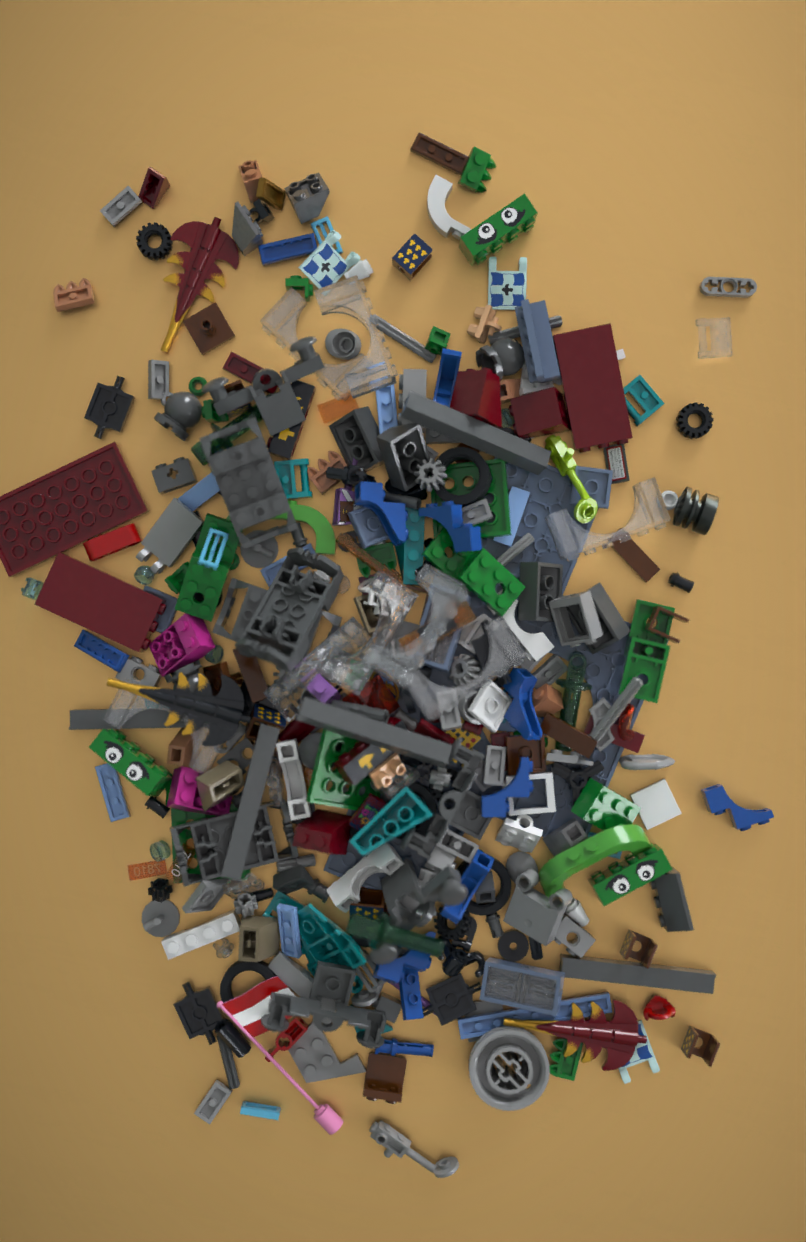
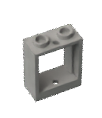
(563, 622)

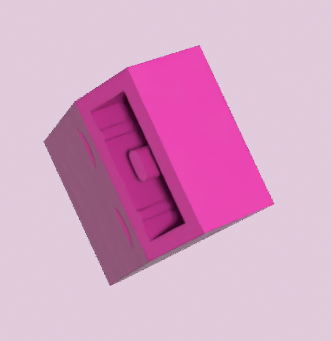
(181, 644)
(186, 797)

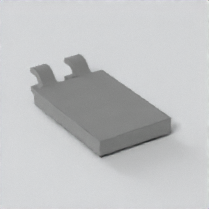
(170, 535)

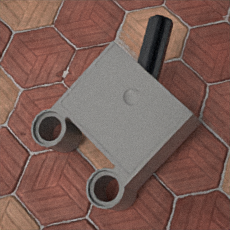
(535, 912)

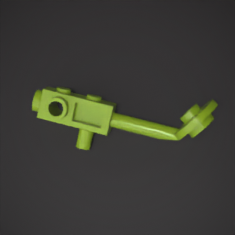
(562, 457)

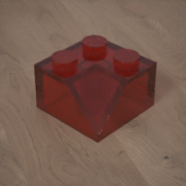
(374, 695)

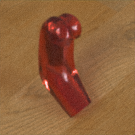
(625, 722)

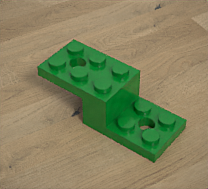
(477, 571)
(205, 579)
(646, 651)

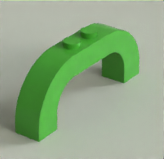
(324, 532)
(590, 851)

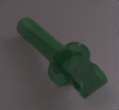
(226, 442)
(573, 684)
(380, 931)

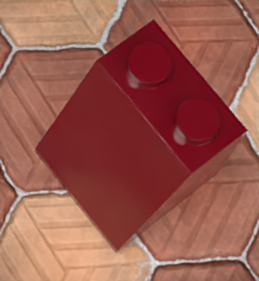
(478, 395)
(539, 413)
(323, 833)

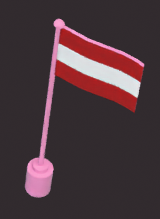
(247, 1014)

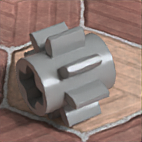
(439, 778)
(245, 904)

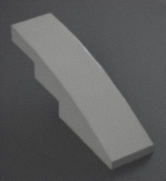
(296, 978)

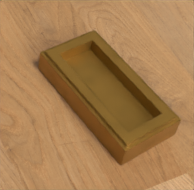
(270, 193)

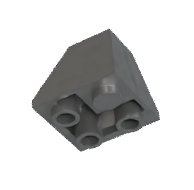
(308, 196)
(244, 232)
(565, 837)

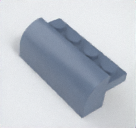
(537, 342)

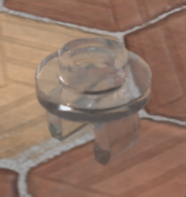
(225, 950)

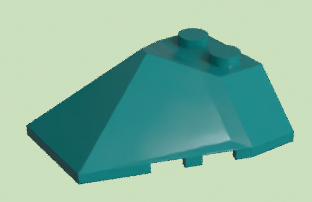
(326, 941)

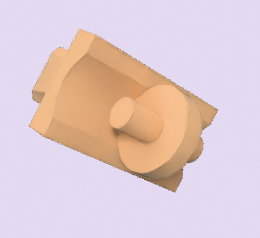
(487, 323)
(386, 771)

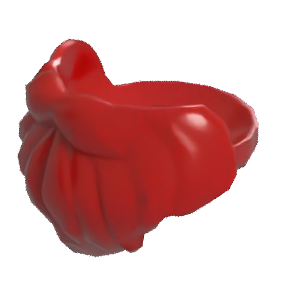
(658, 1009)

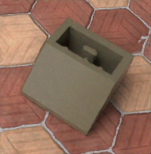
(219, 784)
(258, 938)

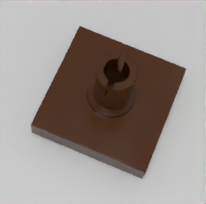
(209, 328)
(214, 674)
(518, 746)

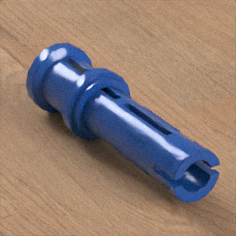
(394, 1046)

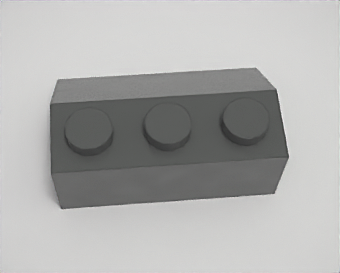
(357, 438)
(402, 451)
(541, 585)
(610, 619)
(672, 902)

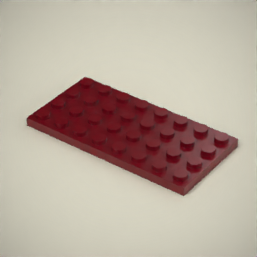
(67, 508)

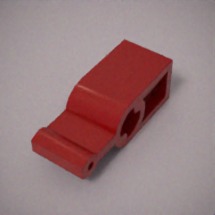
(298, 1027)

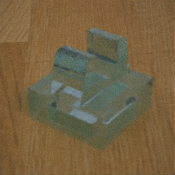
(32, 588)

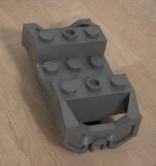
(249, 483)
(249, 606)
(290, 610)
(212, 839)

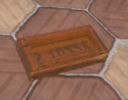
(335, 409)

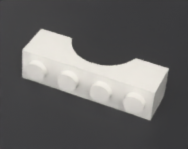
(535, 644)
(294, 779)
(347, 888)
(201, 935)

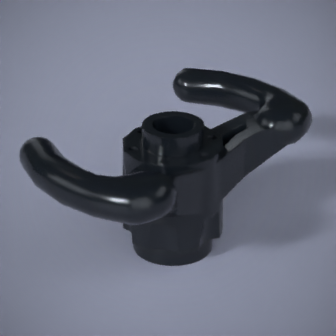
(457, 959)

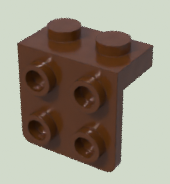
(384, 1077)

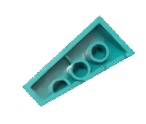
(410, 552)
(395, 818)

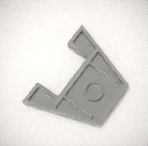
(317, 1058)

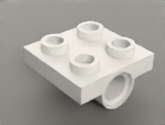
(514, 835)

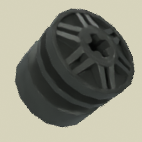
(693, 510)

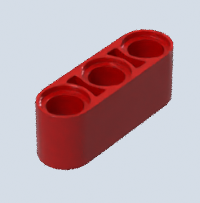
(112, 542)

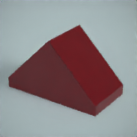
(153, 187)

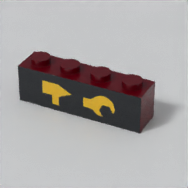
(285, 442)
(364, 758)

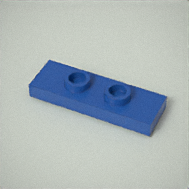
(287, 249)
(101, 650)
(410, 995)

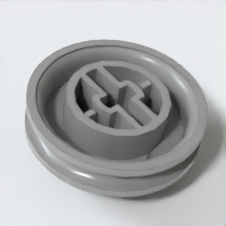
(502, 1086)

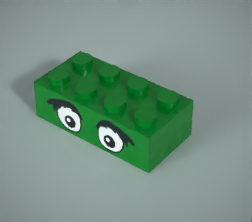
(498, 230)
(131, 762)
(629, 874)

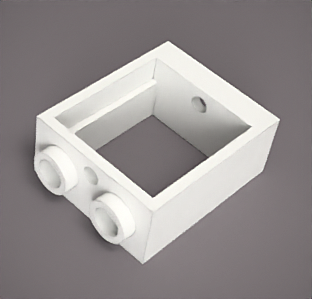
(549, 795)

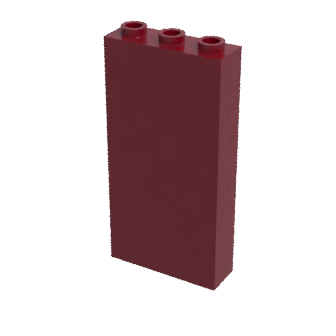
(592, 387)
(101, 602)

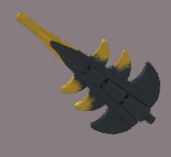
(220, 711)

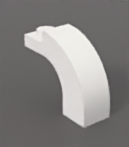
(440, 219)

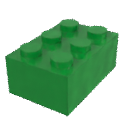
(604, 806)

